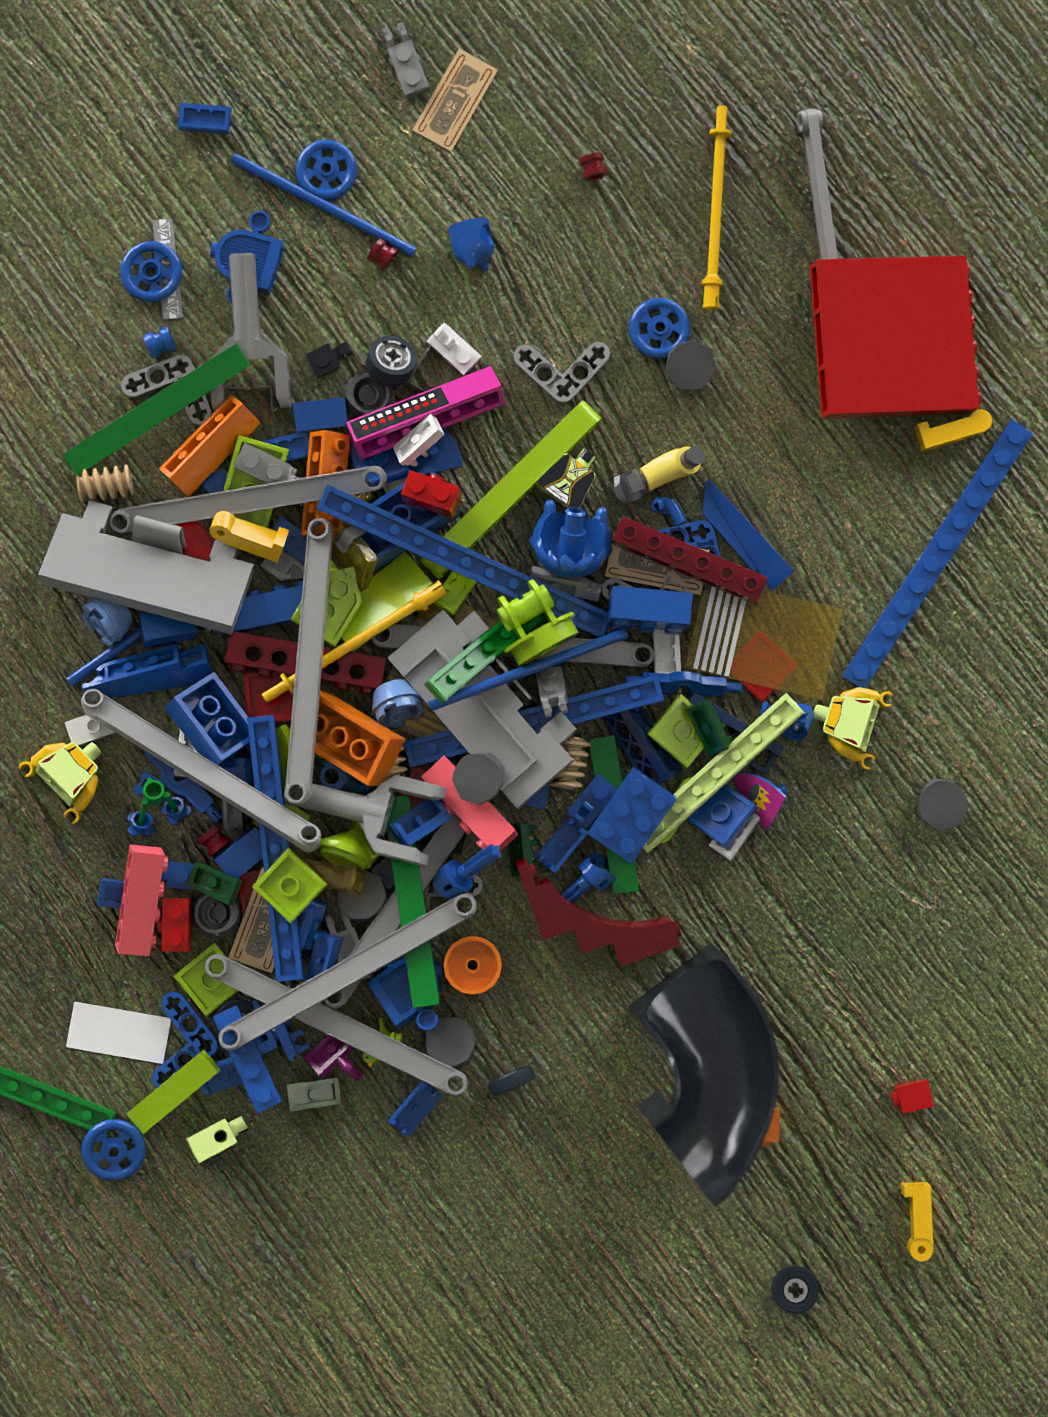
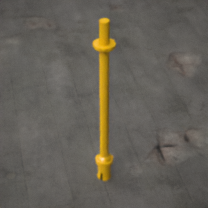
(712, 281)
(419, 602)

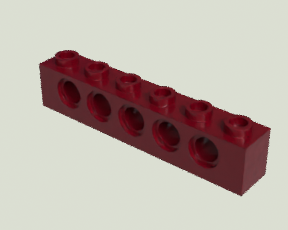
(689, 560)
(241, 643)

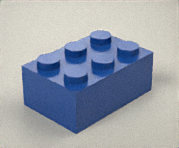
(649, 610)
(211, 719)
(632, 814)

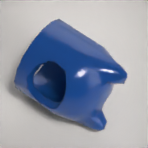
(472, 242)

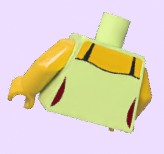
(851, 721)
(68, 773)

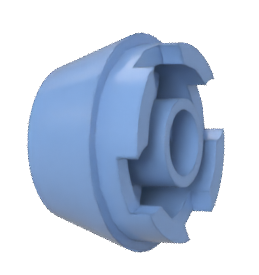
(107, 619)
(395, 703)

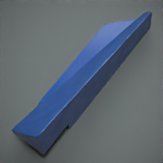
(743, 537)
(152, 671)

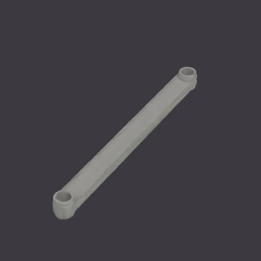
(810, 123)
(250, 498)
(615, 654)
(309, 661)
(201, 770)
(388, 919)
(347, 972)
(341, 1027)

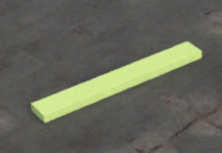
(726, 765)

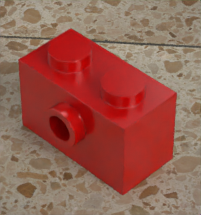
(431, 494)
(176, 925)

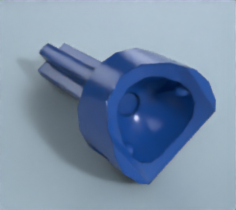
(460, 874)
(594, 875)

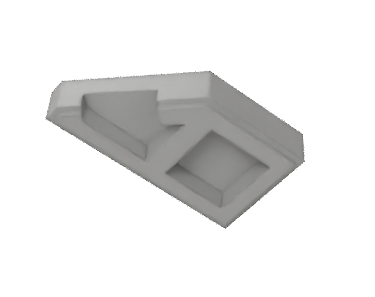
(285, 569)

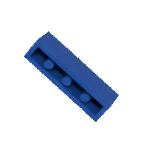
(268, 608)

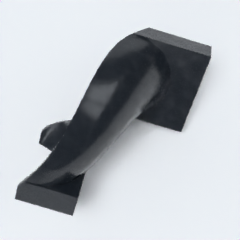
(721, 1069)

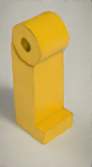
(952, 432)
(248, 536)
(921, 1241)

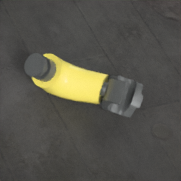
(662, 470)

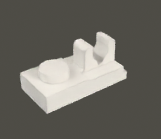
(454, 349)
(418, 441)

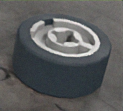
(383, 369)

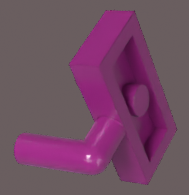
(329, 1054)

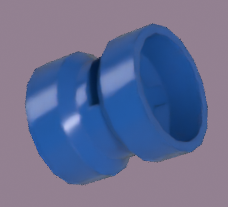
(160, 342)

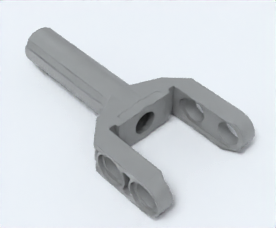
(247, 329)
(373, 811)

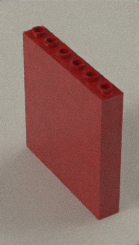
(894, 337)

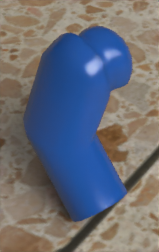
(668, 507)

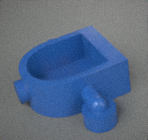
(267, 252)
(394, 995)

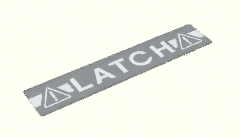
(164, 234)

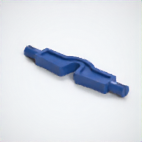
(696, 683)
(191, 790)

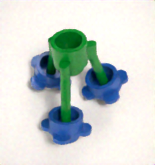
(154, 794)

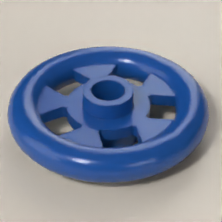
(340, 153)
(132, 282)
(641, 315)
(99, 1133)

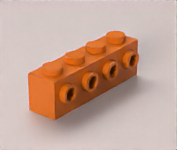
(209, 445)
(326, 454)

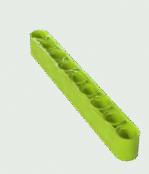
(519, 481)

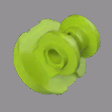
(545, 638)

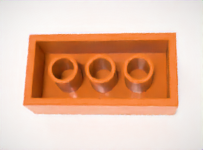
(355, 740)

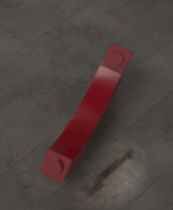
(628, 938)

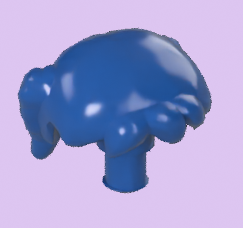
(570, 542)

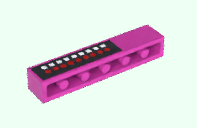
(447, 403)

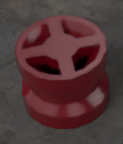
(593, 166)
(382, 254)
(214, 841)

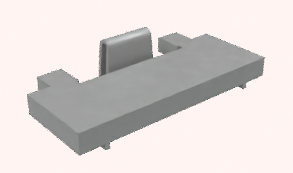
(148, 570)
(489, 719)

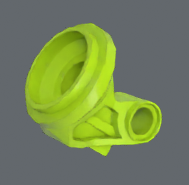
(349, 848)

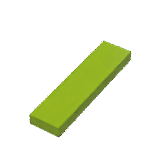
(173, 1091)

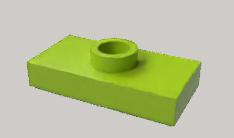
(458, 589)

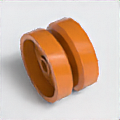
(469, 980)

